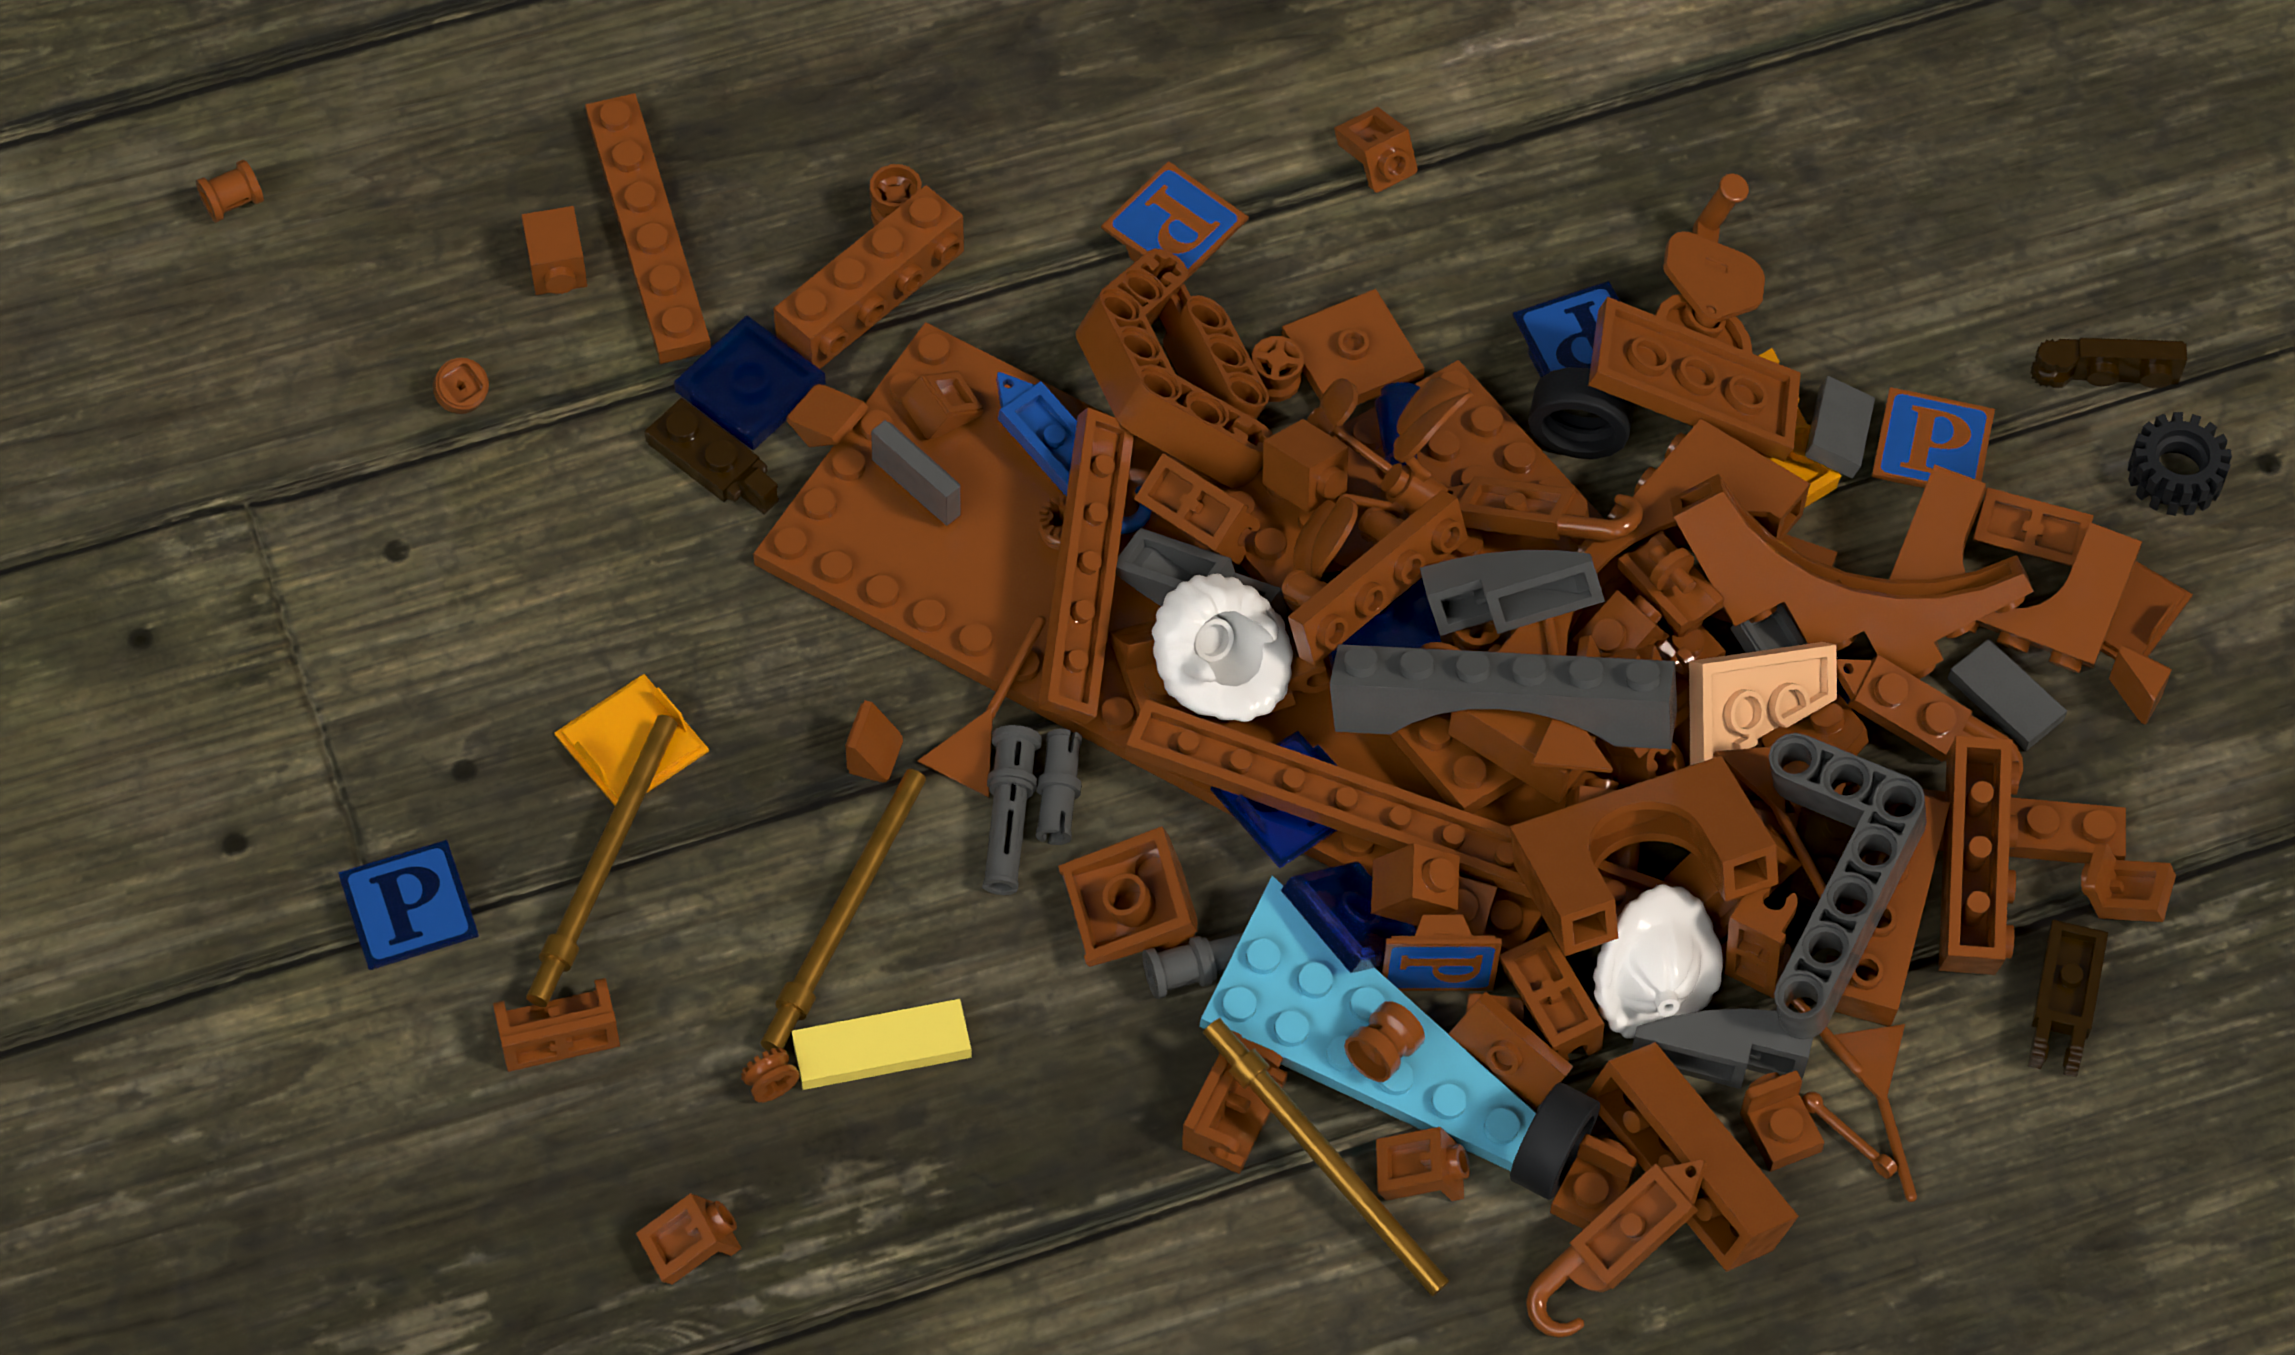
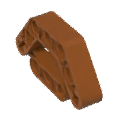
(1214, 401)

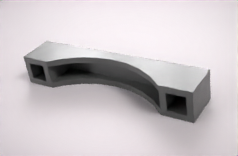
(1611, 697)

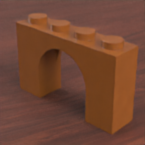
(2067, 624)
(1688, 807)

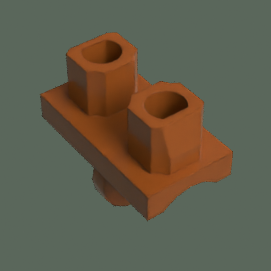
(1671, 584)

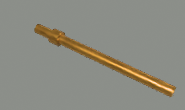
(561, 948)
(798, 996)
(1251, 1071)

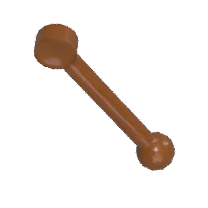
(1882, 1163)

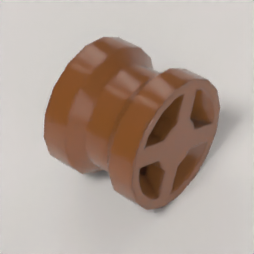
(1275, 356)

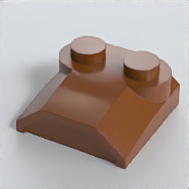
(1130, 898)

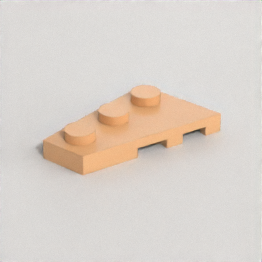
(1755, 692)

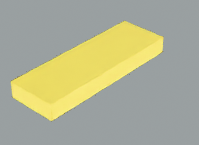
(881, 1044)

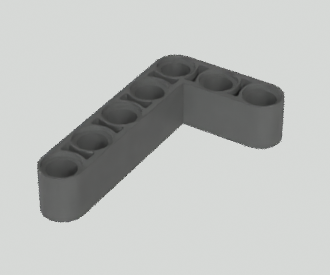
(1852, 877)

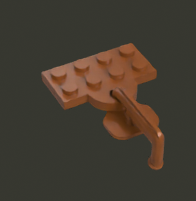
(1694, 351)

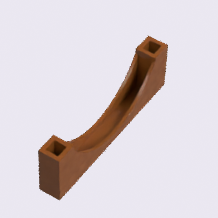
(1763, 490)

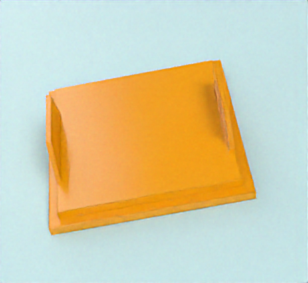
(615, 730)

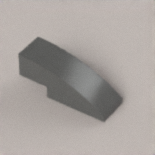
(1159, 563)
(1509, 588)
(1725, 1044)

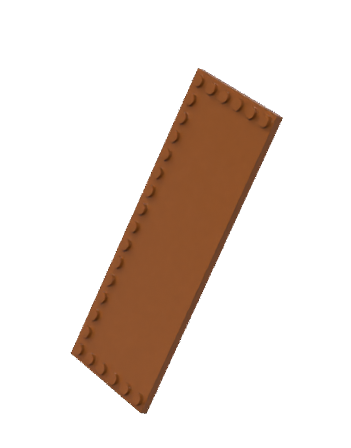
(985, 578)

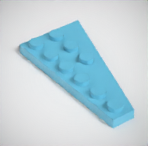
(1304, 1004)

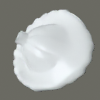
(1222, 649)
(1660, 963)

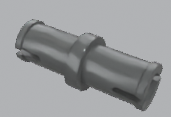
(1059, 787)

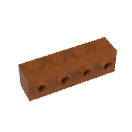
(870, 277)
(1977, 855)
(1883, 968)
(1669, 1125)

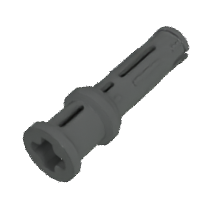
(1011, 786)
(1188, 964)

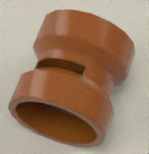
(891, 188)
(1389, 1036)

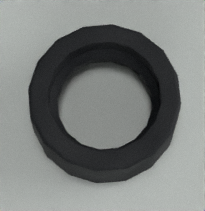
(1574, 434)
(1554, 1140)

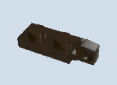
(712, 456)

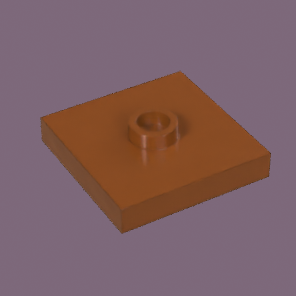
(1355, 343)

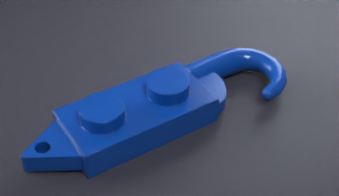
(1047, 434)

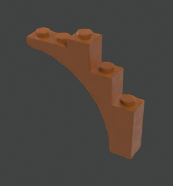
(1828, 604)

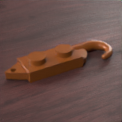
(1539, 510)
(1911, 707)
(1618, 1239)

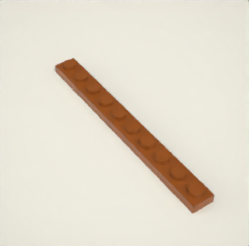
(1341, 798)

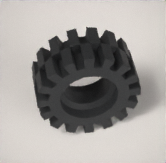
(2184, 439)

